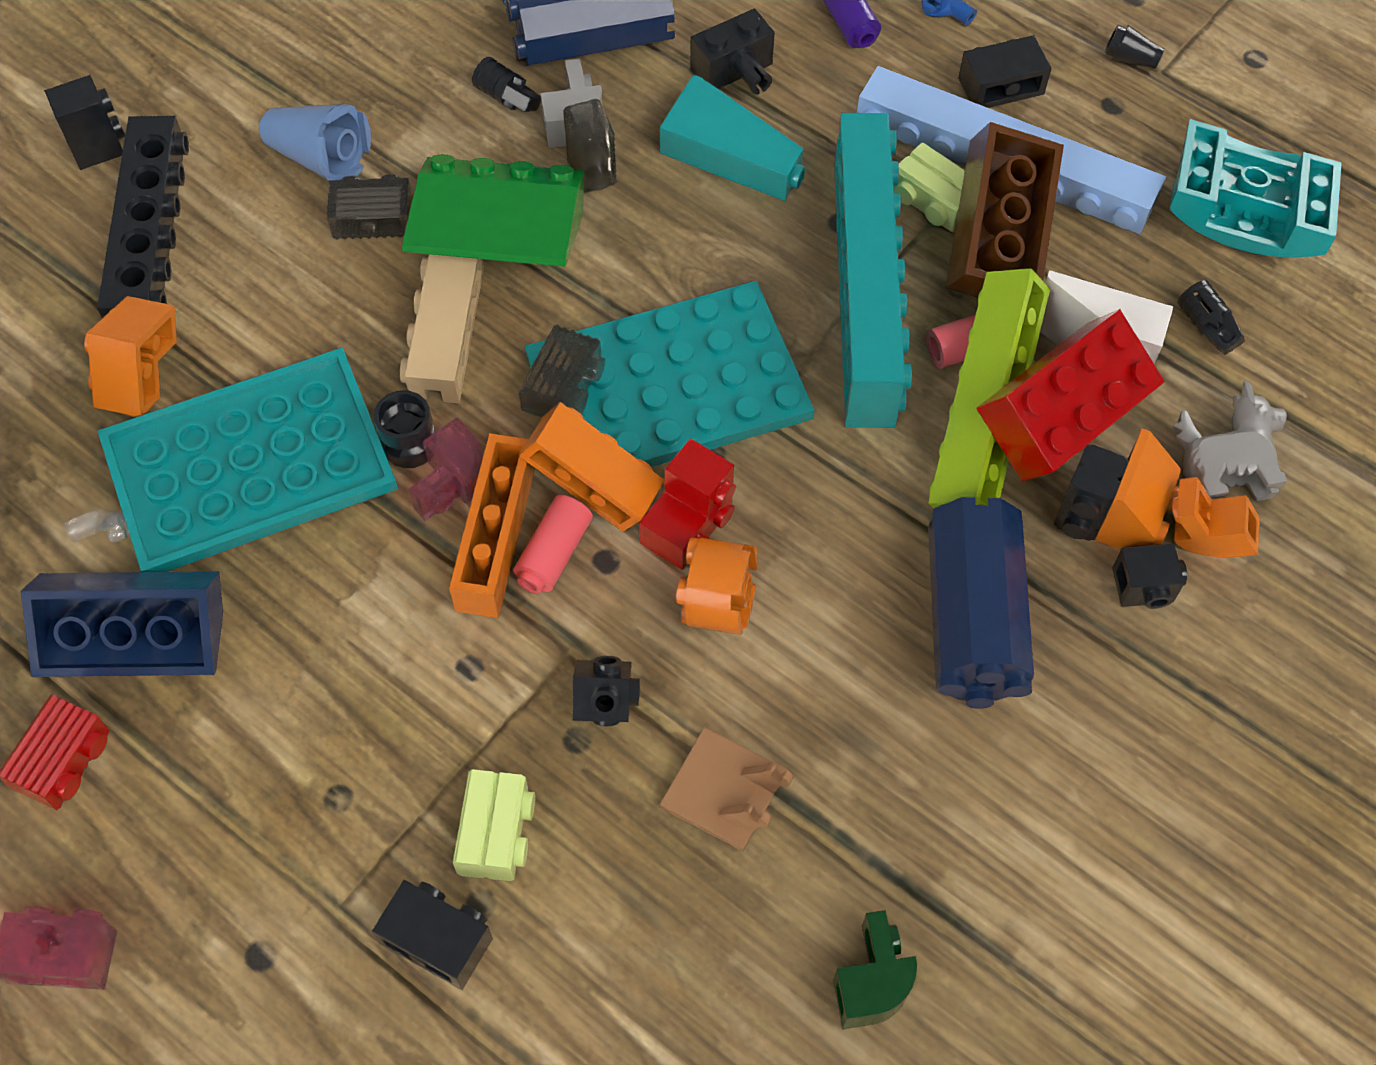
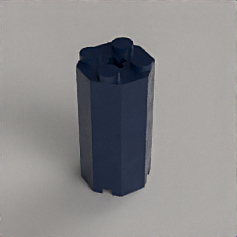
(585, 27)
(980, 602)

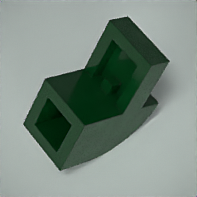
(877, 989)

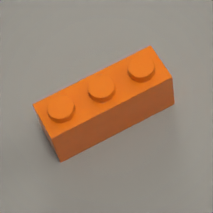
(592, 467)

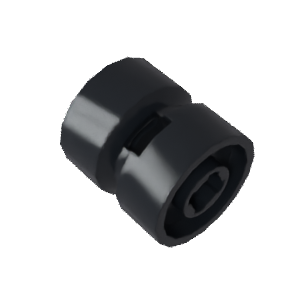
(403, 425)

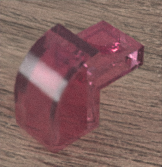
(456, 465)

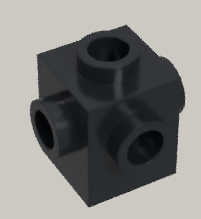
(604, 690)

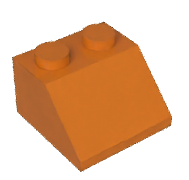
(1142, 497)

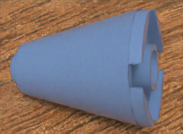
(319, 137)

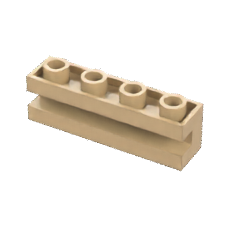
(443, 326)

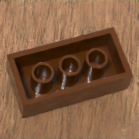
(1004, 206)

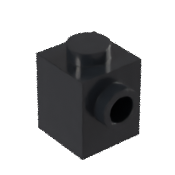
(1149, 575)

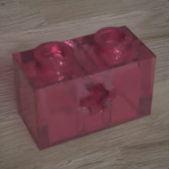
(78, 963)

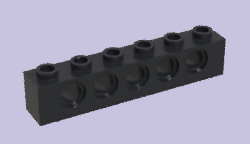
(144, 212)

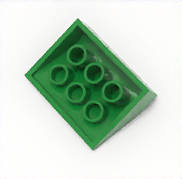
(495, 210)

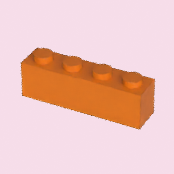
(492, 528)

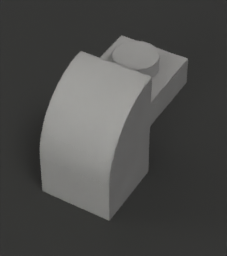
(553, 103)

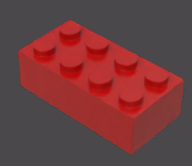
(1070, 396)

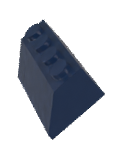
(123, 623)

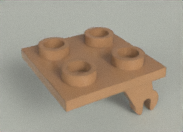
(725, 789)

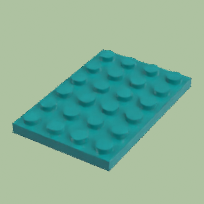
(693, 372)
(245, 462)

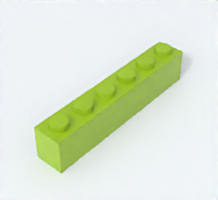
(997, 352)

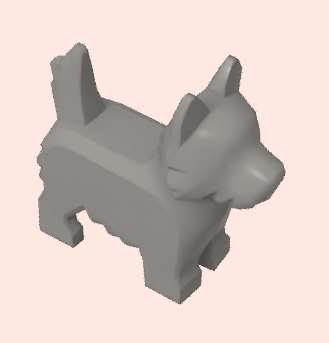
(1236, 456)

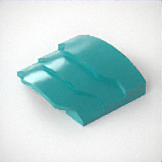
(1256, 195)

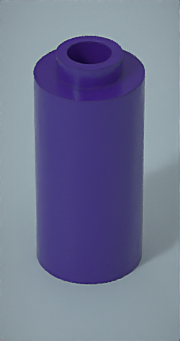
(855, 21)

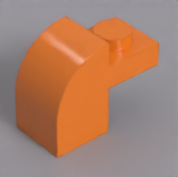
(1214, 526)

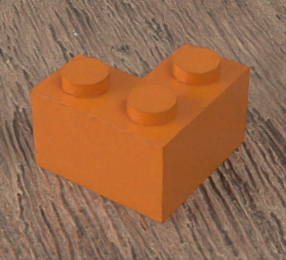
(126, 355)

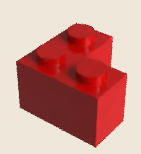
(693, 504)

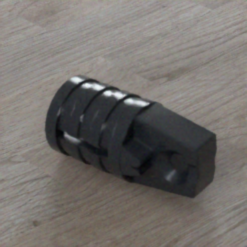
(504, 86)
(1216, 325)

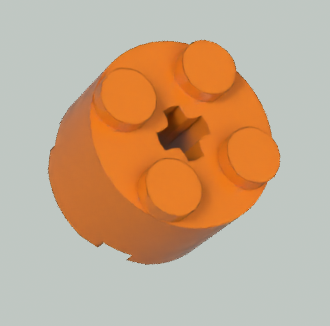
(718, 585)

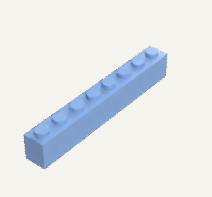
(947, 123)

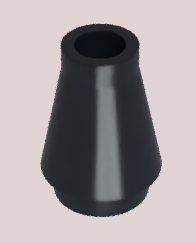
(1134, 48)

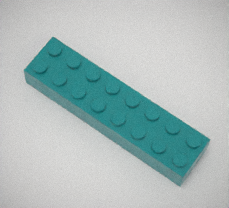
(870, 272)

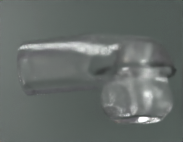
(97, 521)

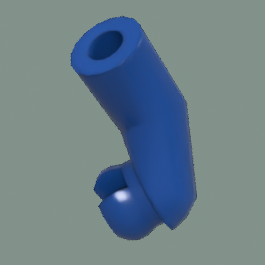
(944, 8)

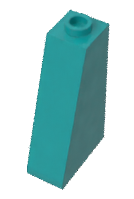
(730, 141)

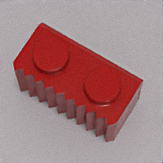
(55, 752)

